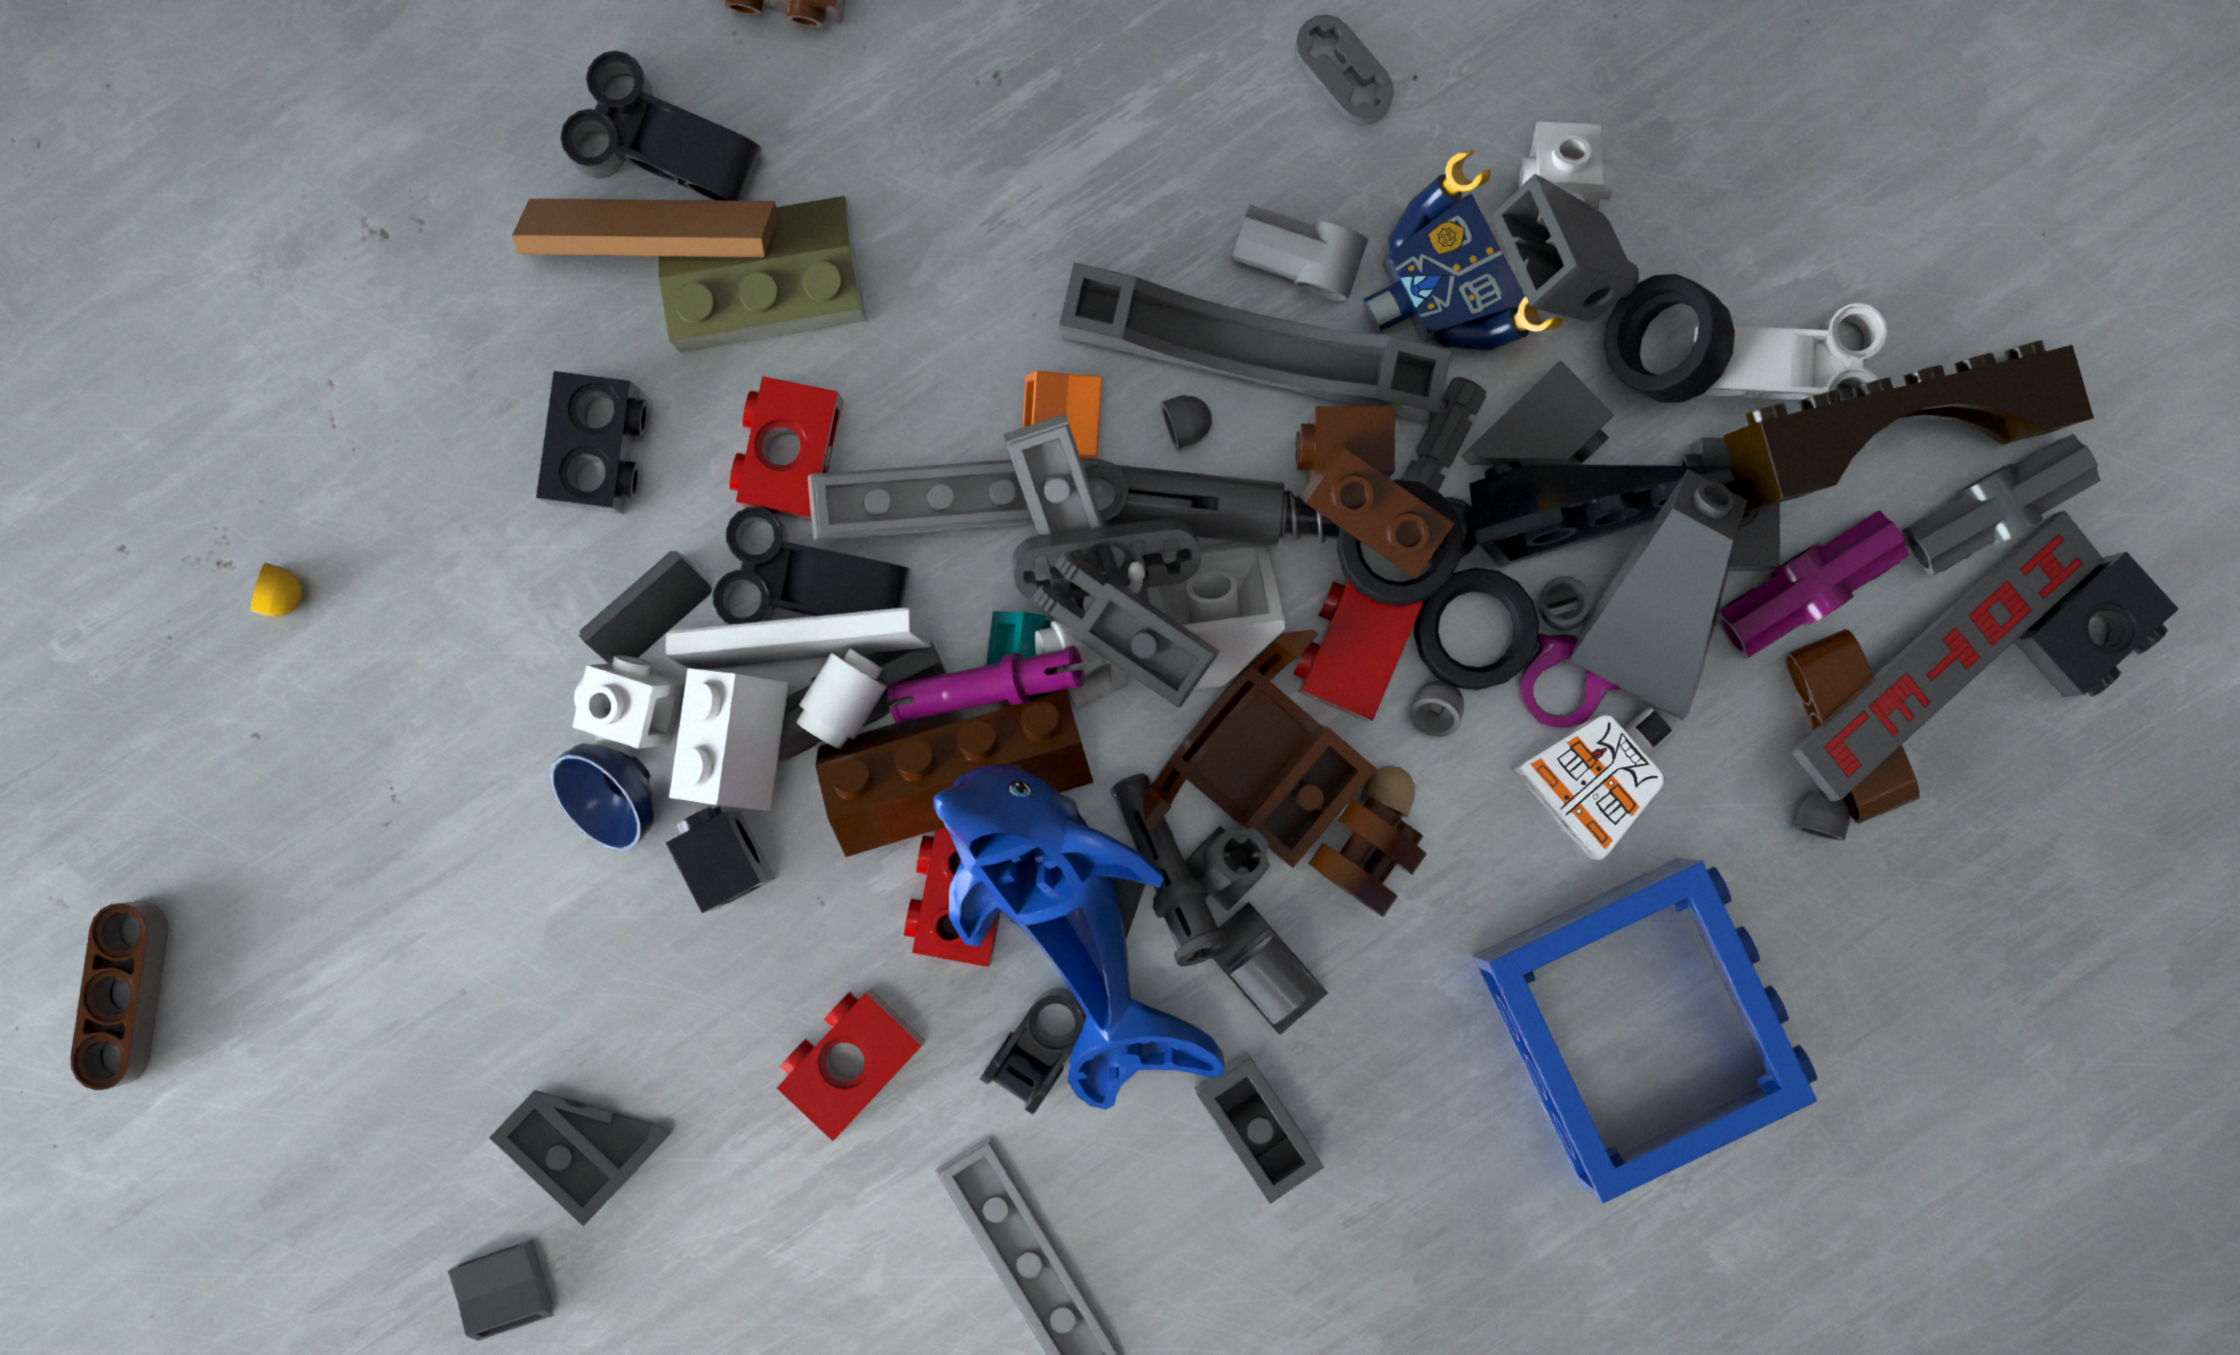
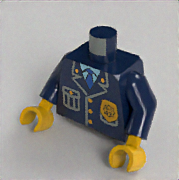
(1452, 272)

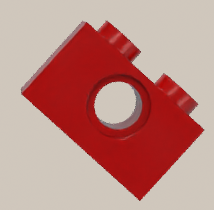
(780, 409)
(835, 1099)

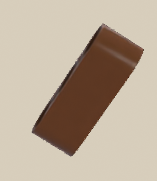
(1824, 679)
(97, 1017)

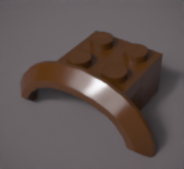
(1265, 759)

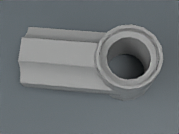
(1317, 256)

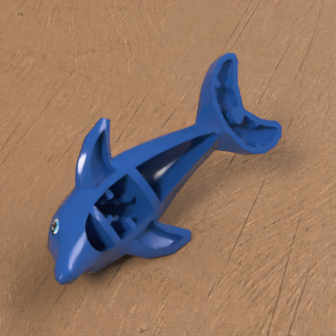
(1055, 879)

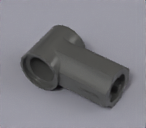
(1230, 863)

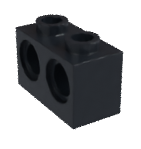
(572, 443)

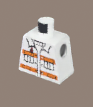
(1598, 777)

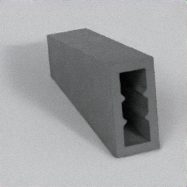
(1665, 599)

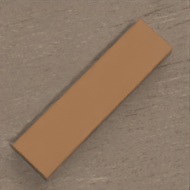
(646, 227)

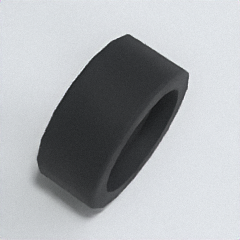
(1703, 364)
(1413, 590)
(1524, 632)

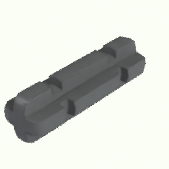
(1446, 433)

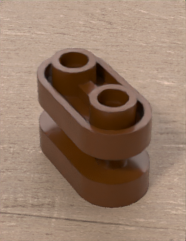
(1375, 829)

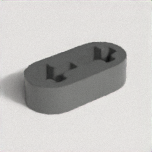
(1355, 60)

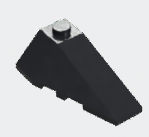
(1559, 505)

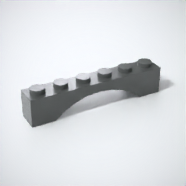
(1304, 358)

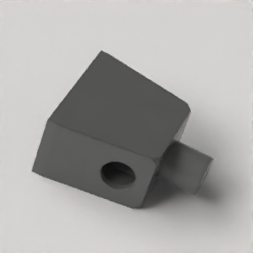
(1563, 251)

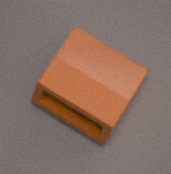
(1059, 393)

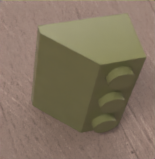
(798, 287)

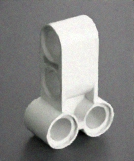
(1797, 361)

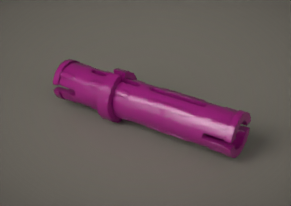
(1009, 680)

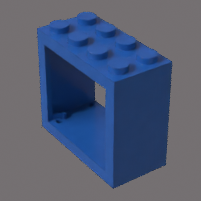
(1679, 883)

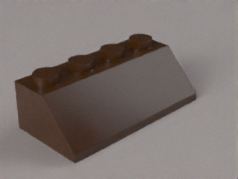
(887, 777)

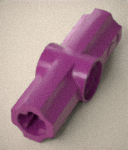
(1812, 584)

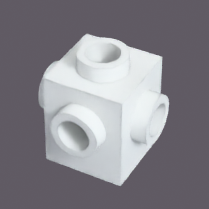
(1570, 159)
(627, 704)

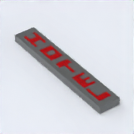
(1946, 656)

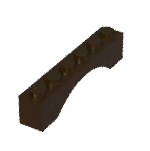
(1810, 449)

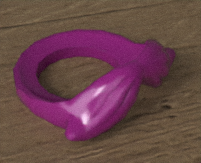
(1551, 651)

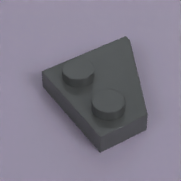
(576, 1149)

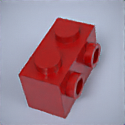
(929, 918)

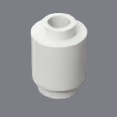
(841, 698)

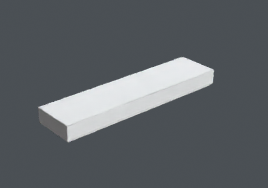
(798, 638)

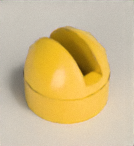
(276, 591)

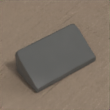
(647, 609)

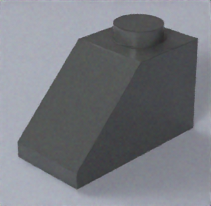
(1546, 425)

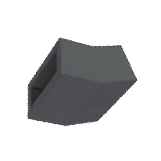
(501, 1291)

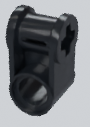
(1031, 1056)

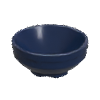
(604, 794)

